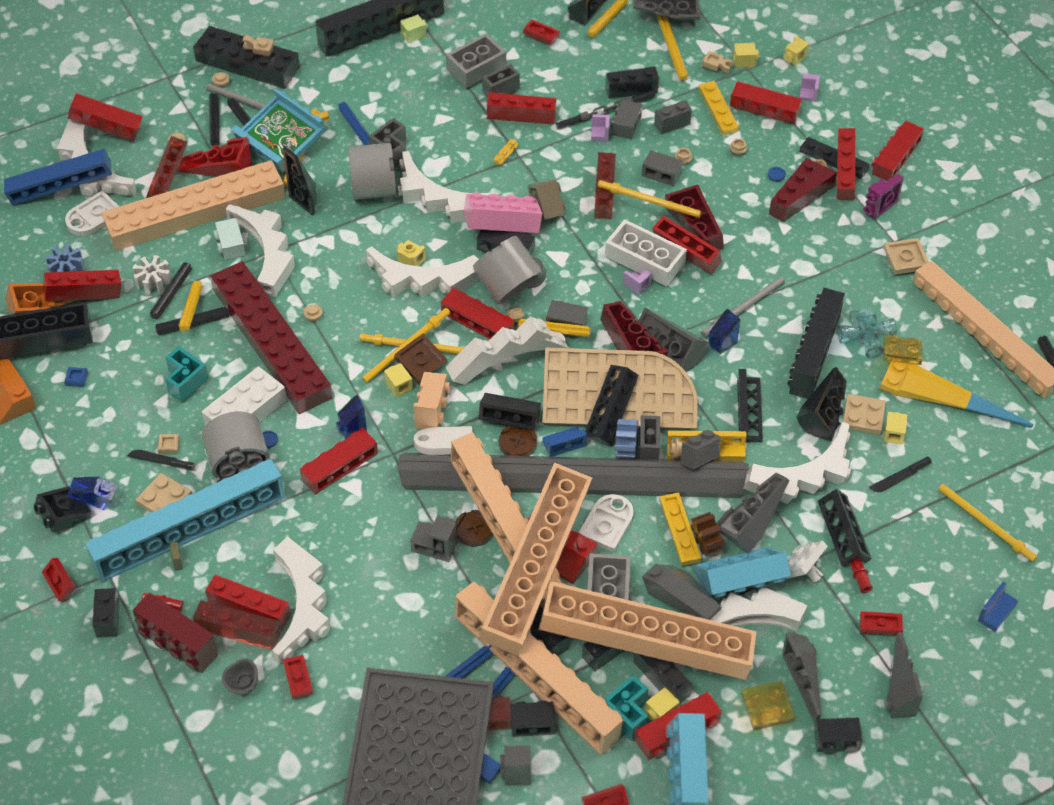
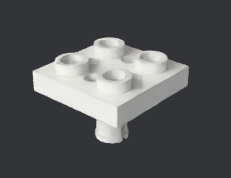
(804, 558)

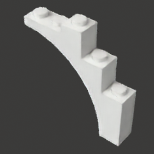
(74, 145)
(435, 197)
(265, 230)
(422, 280)
(504, 344)
(809, 476)
(764, 608)
(307, 620)

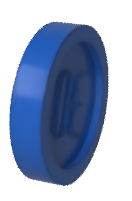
(776, 174)
(270, 438)

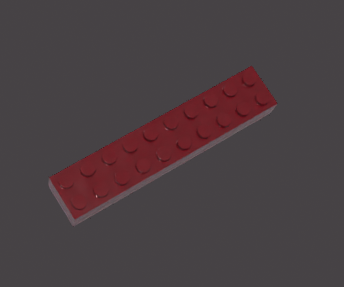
(271, 337)

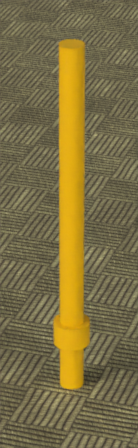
(616, 188)
(433, 322)
(378, 339)
(1017, 546)

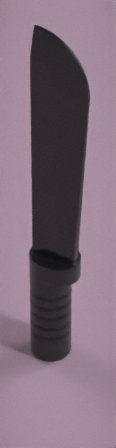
(153, 457)
(899, 476)

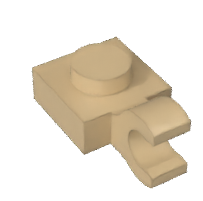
(259, 46)

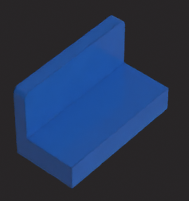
(565, 441)
(997, 608)

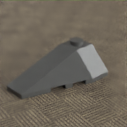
(680, 590)

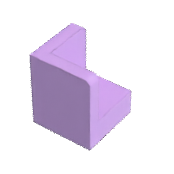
(809, 87)
(600, 128)
(637, 282)

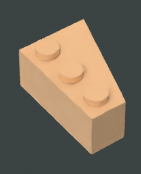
(431, 400)

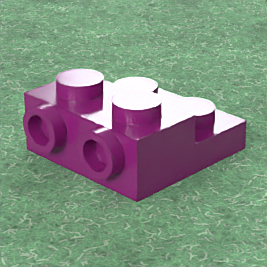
(883, 196)

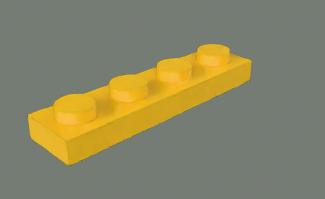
(718, 108)
(680, 529)

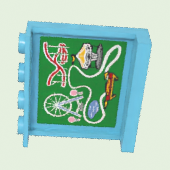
(281, 125)

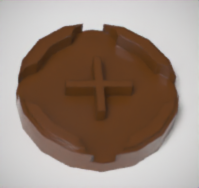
(517, 441)
(473, 529)

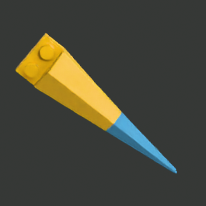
(920, 384)

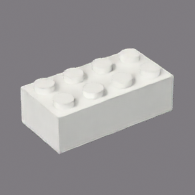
(644, 250)
(255, 394)

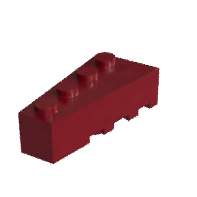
(801, 188)
(703, 227)
(626, 331)

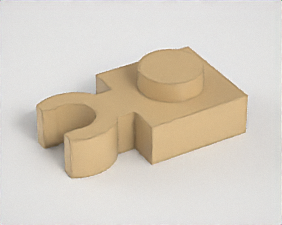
(716, 61)

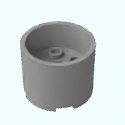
(372, 171)
(507, 270)
(234, 443)

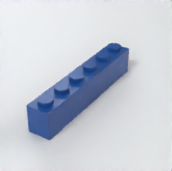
(58, 176)

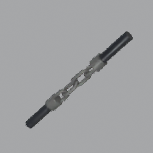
(585, 116)

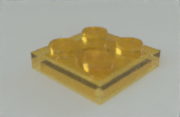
(902, 350)
(767, 705)

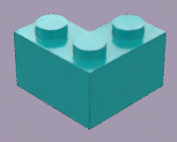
(186, 373)
(626, 702)

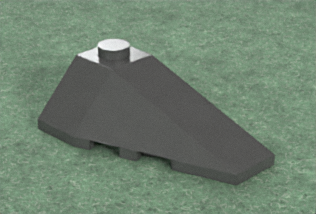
(674, 9)
(680, 343)
(750, 519)
(801, 662)
(904, 686)

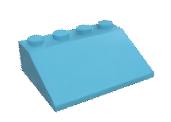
(743, 570)

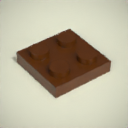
(420, 357)

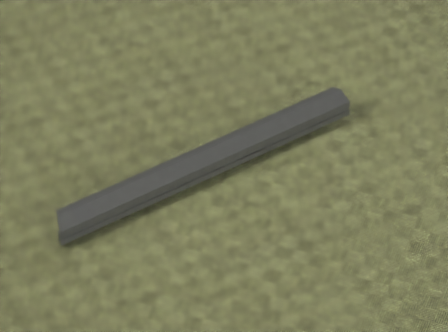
(608, 475)

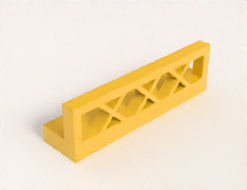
(730, 449)

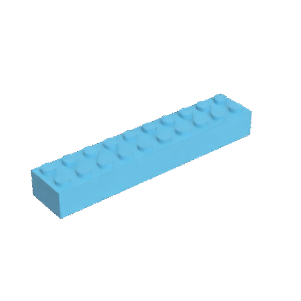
(185, 520)

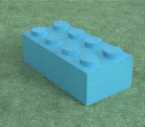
(687, 760)

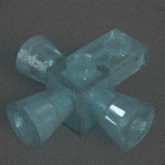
(866, 330)

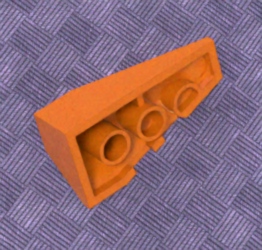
(28, 298)
(14, 394)

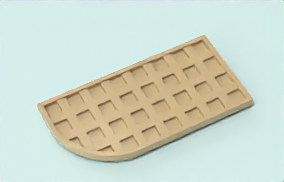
(577, 375)

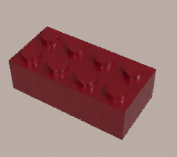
(175, 633)

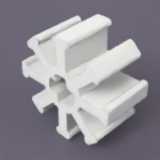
(152, 275)

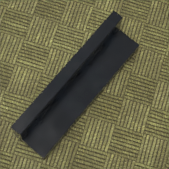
(615, 404)
(745, 409)
(850, 526)

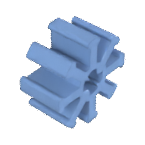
(65, 261)
(627, 440)

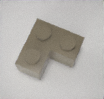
(548, 197)

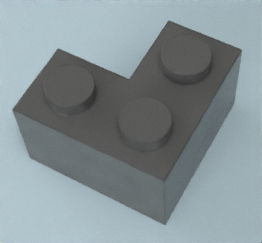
(393, 133)
(435, 539)

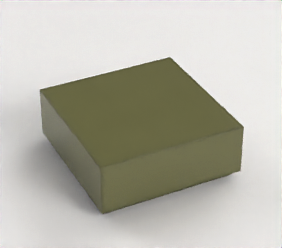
(176, 556)

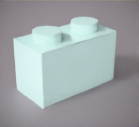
(230, 239)

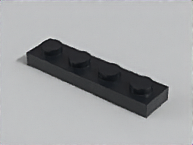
(829, 154)

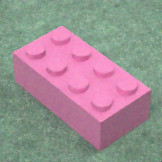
(502, 213)

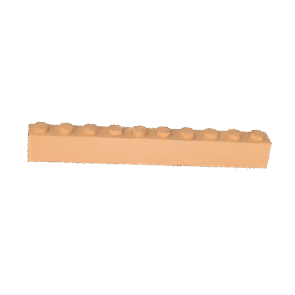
(986, 328)

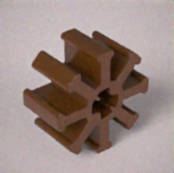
(707, 534)

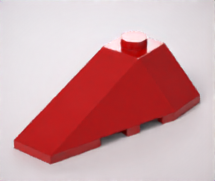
(219, 160)
(575, 556)

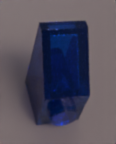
(724, 332)
(351, 417)
(92, 491)

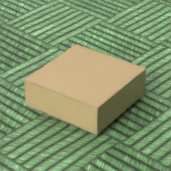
(168, 444)

